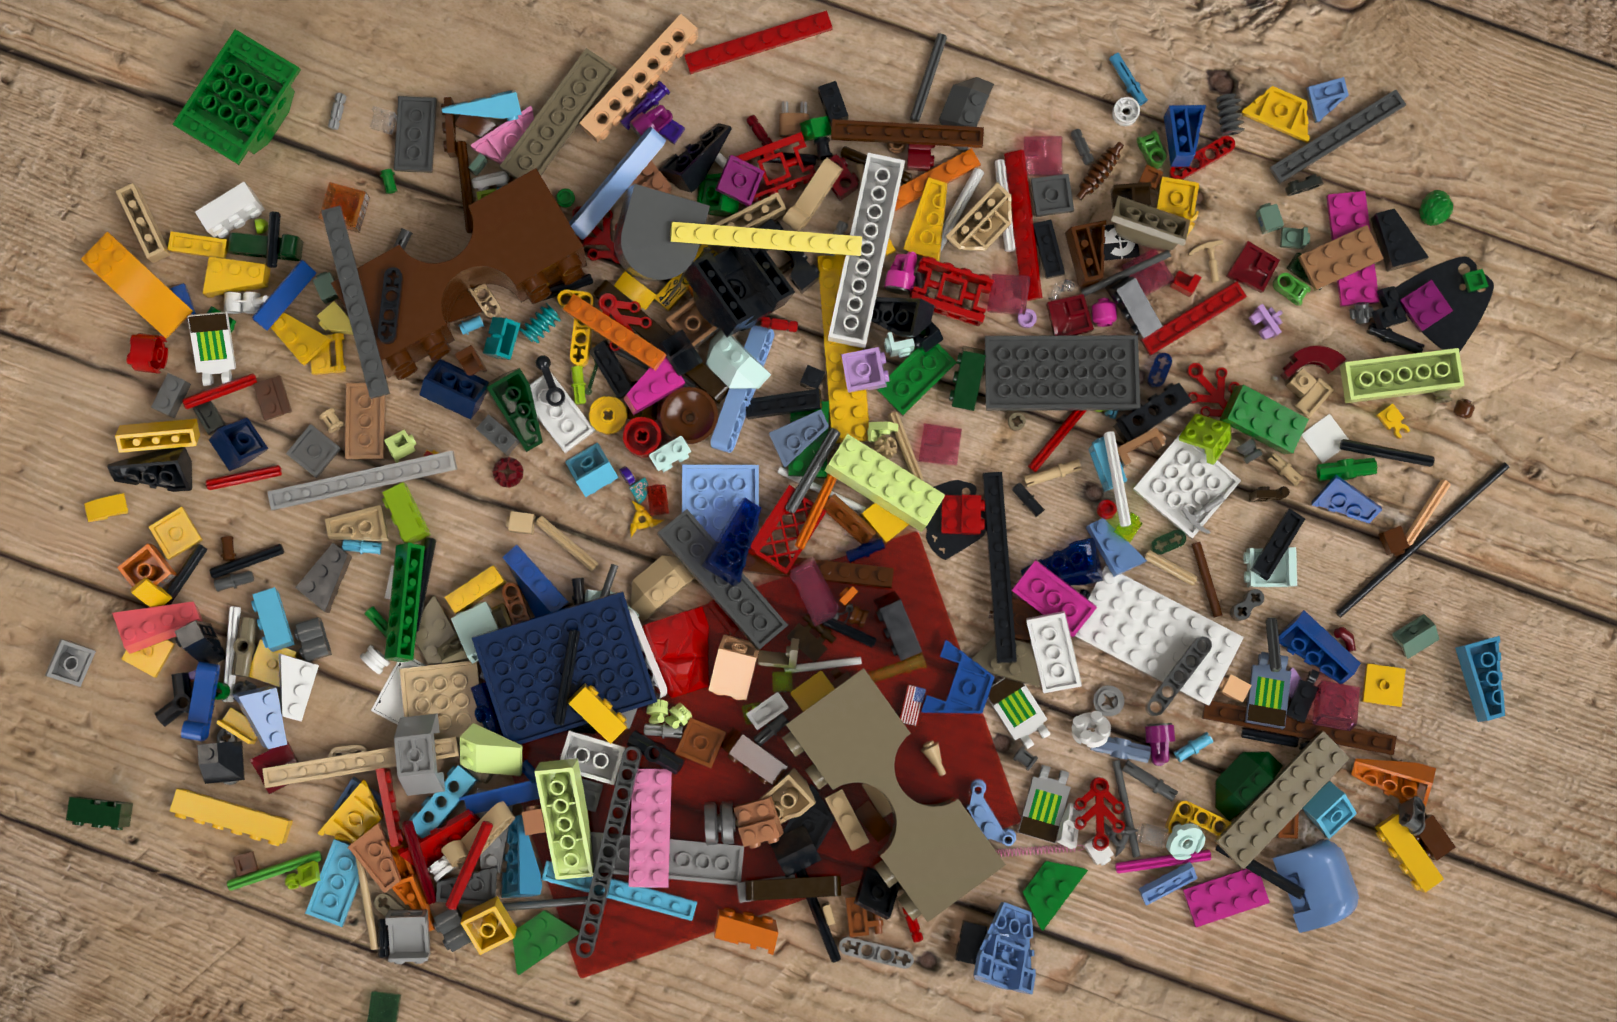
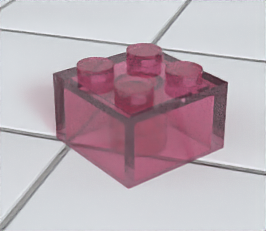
(1336, 705)

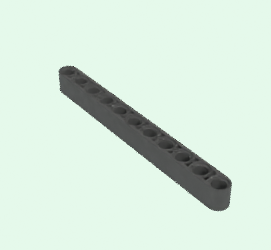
(603, 859)

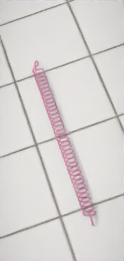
(1034, 850)

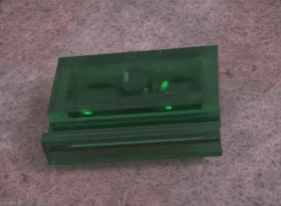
(384, 1007)

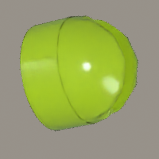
(261, 226)

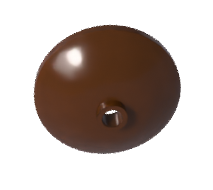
(685, 402)

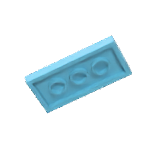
(336, 887)

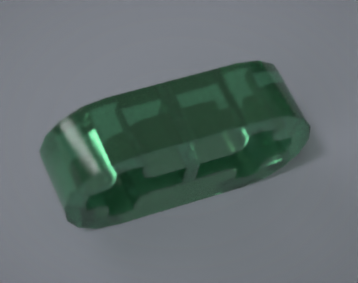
(1170, 546)

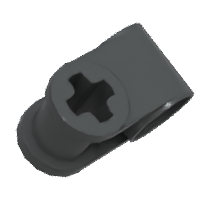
(1412, 815)

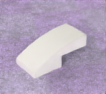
(1067, 832)

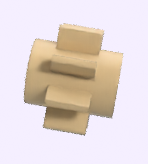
(885, 446)

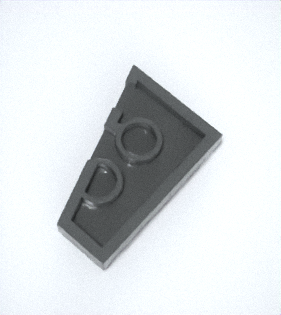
(479, 889)

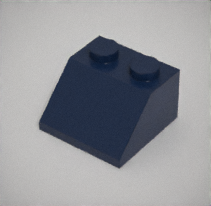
(238, 443)

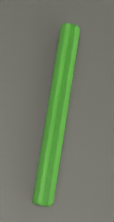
(272, 871)

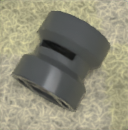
(1249, 451)

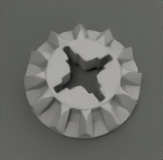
(1117, 702)

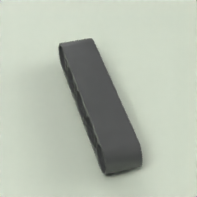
(1186, 670)

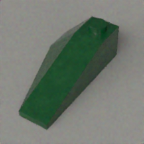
(516, 402)

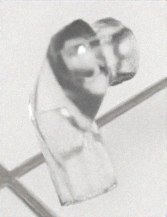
(1064, 285)

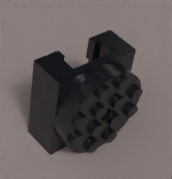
(737, 287)

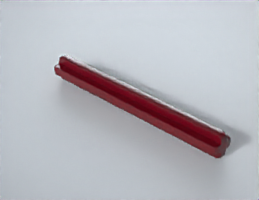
(419, 862)

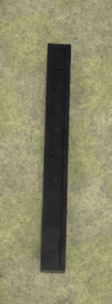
(999, 568)

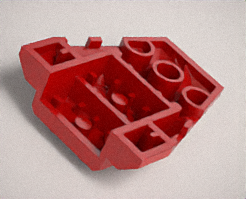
(681, 650)

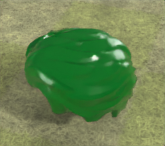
(1436, 208)

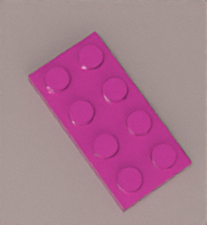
(1051, 595)
(1225, 896)

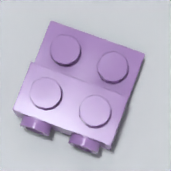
(865, 370)

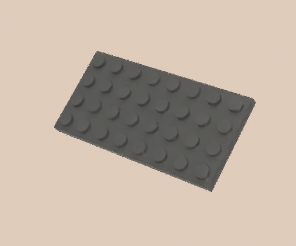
(1062, 373)

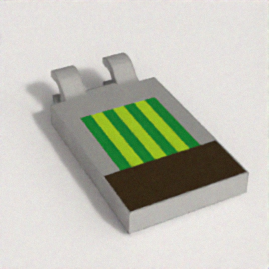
(1045, 806)

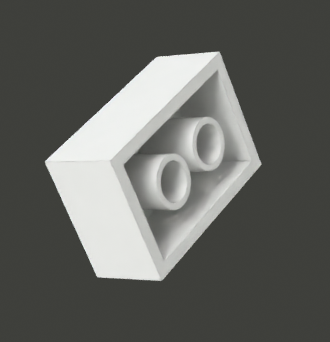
(230, 211)
(595, 756)

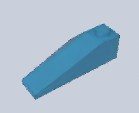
(522, 871)

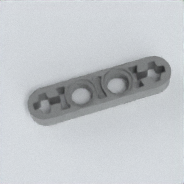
(876, 950)

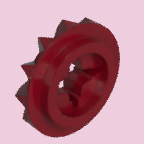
(514, 478)

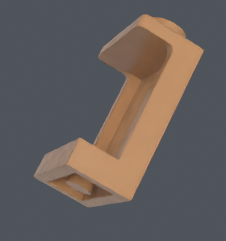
(1154, 436)

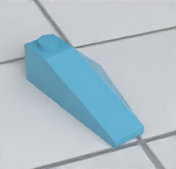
(497, 106)

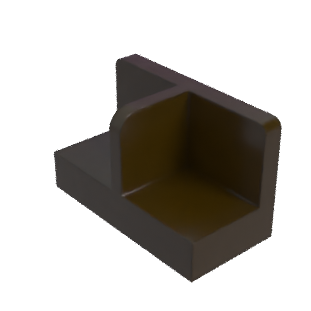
(1134, 191)

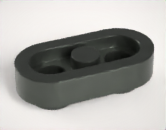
(1296, 187)

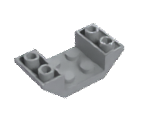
(417, 755)

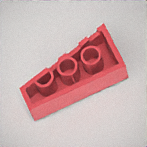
(154, 624)

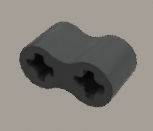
(1247, 605)

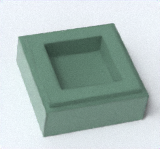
(478, 164)

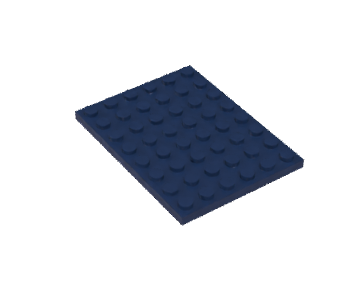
(527, 662)

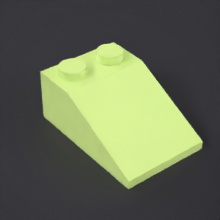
(489, 752)

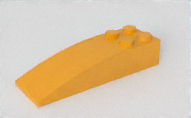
(136, 284)

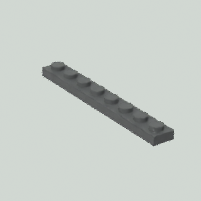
(1337, 136)

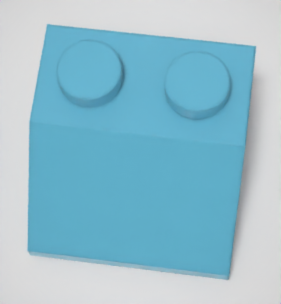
(591, 469)
(1329, 809)

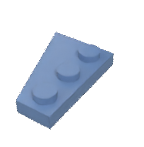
(1116, 552)

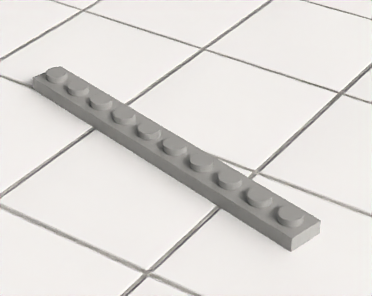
(362, 480)

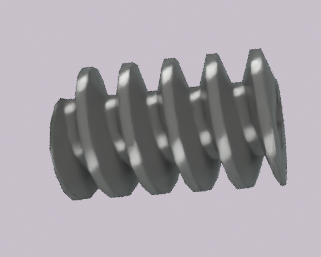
(1229, 114)

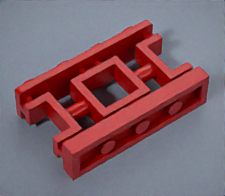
(768, 154)
(948, 306)

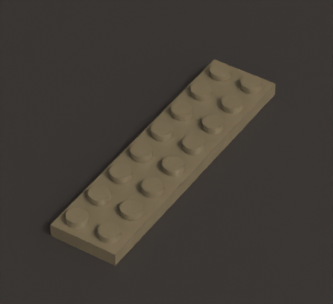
(559, 115)
(1282, 799)

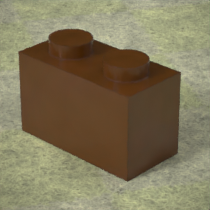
(1434, 839)

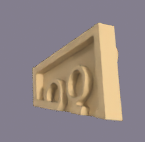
(359, 525)

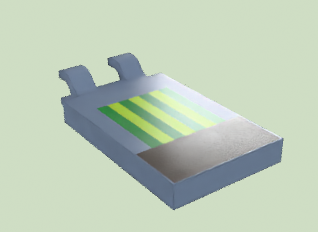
(1268, 693)

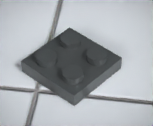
(1052, 195)
(313, 451)

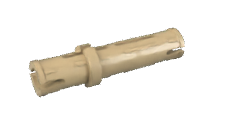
(1060, 470)

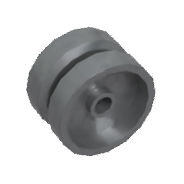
(720, 822)

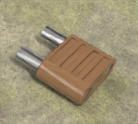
(790, 122)

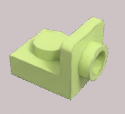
(877, 429)

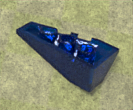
(1075, 564)

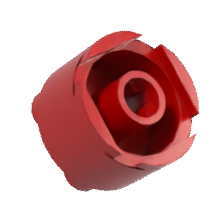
(147, 353)
(643, 426)

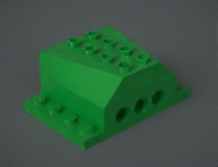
(240, 99)

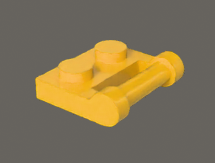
(322, 361)

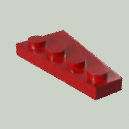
(389, 805)
(432, 844)

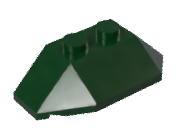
(1244, 782)

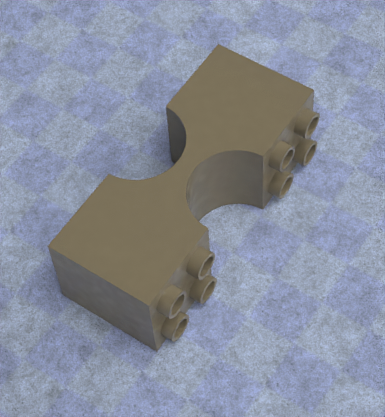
(932, 847)

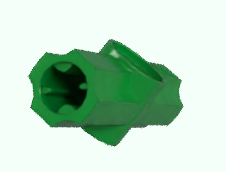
(1346, 469)

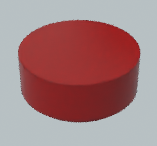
(1106, 509)

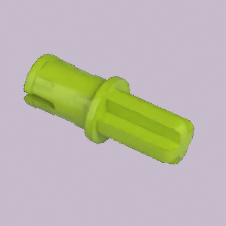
(578, 385)

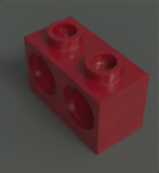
(837, 189)

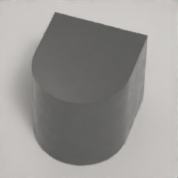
(644, 233)

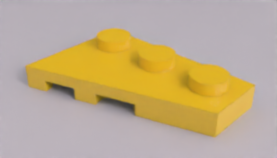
(299, 338)

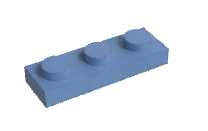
(1167, 883)

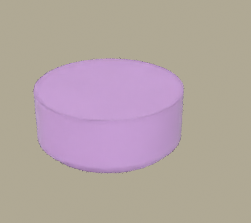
(1027, 320)

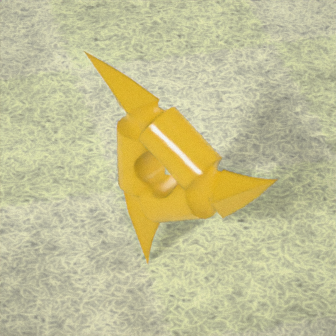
(650, 522)

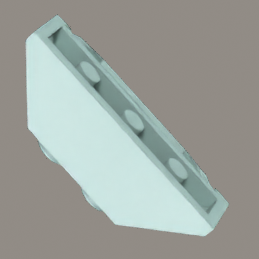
(734, 363)

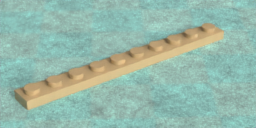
(347, 764)

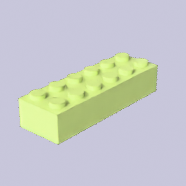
(1402, 375)
(884, 483)

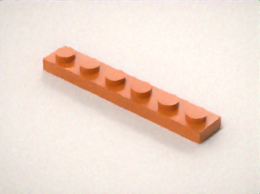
(945, 172)
(614, 332)

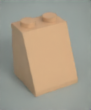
(734, 668)

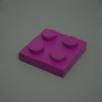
(739, 180)
(1425, 306)

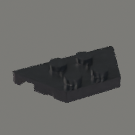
(816, 820)

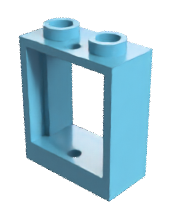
(1100, 460)

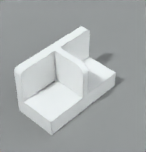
(767, 711)

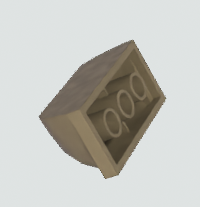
(1148, 225)

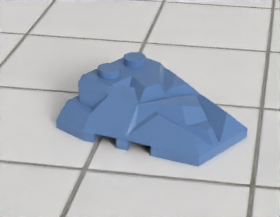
(1006, 951)

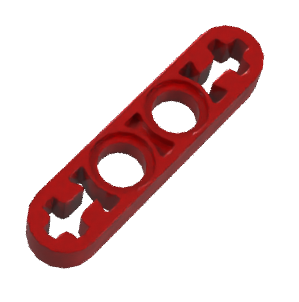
(1203, 160)

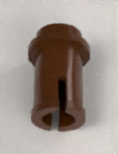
(227, 548)

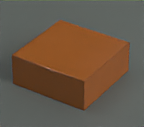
(1151, 175)

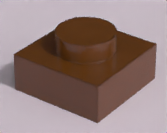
(245, 863)

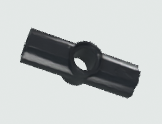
(666, 758)

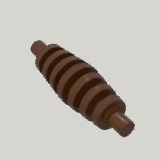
(1100, 170)

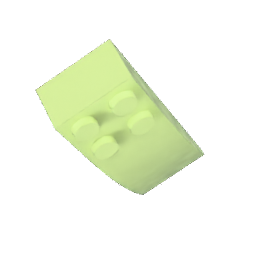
(565, 818)

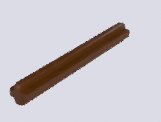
(465, 182)

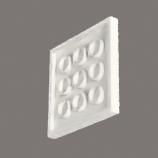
(1186, 481)

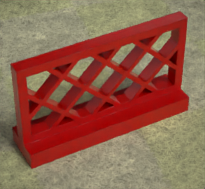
(770, 526)

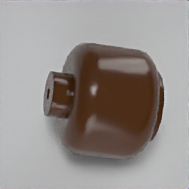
(1464, 408)

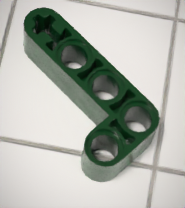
(250, 245)

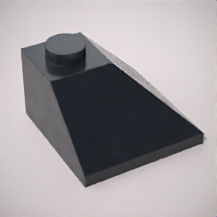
(221, 762)

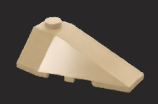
(790, 796)

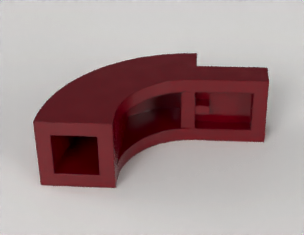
(1313, 355)

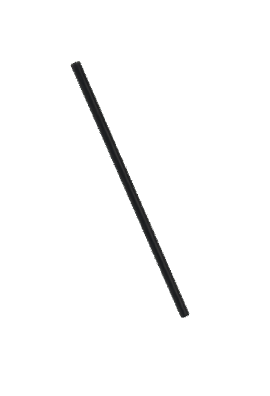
(1421, 540)

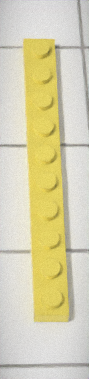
(765, 238)

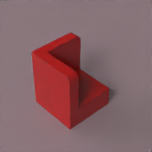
(1185, 283)

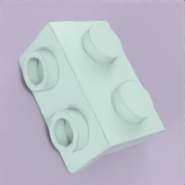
(900, 348)
(670, 453)

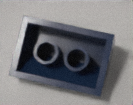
(454, 389)

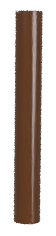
(1207, 580)

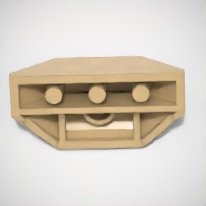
(983, 222)
(658, 585)

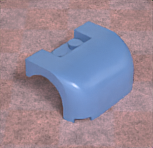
(1327, 884)

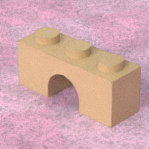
(847, 820)

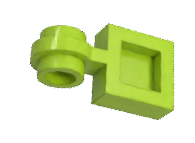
(306, 875)

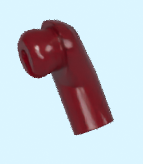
(1347, 636)

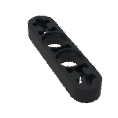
(390, 305)

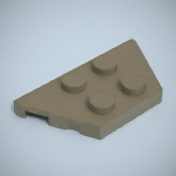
(434, 631)
(1022, 671)

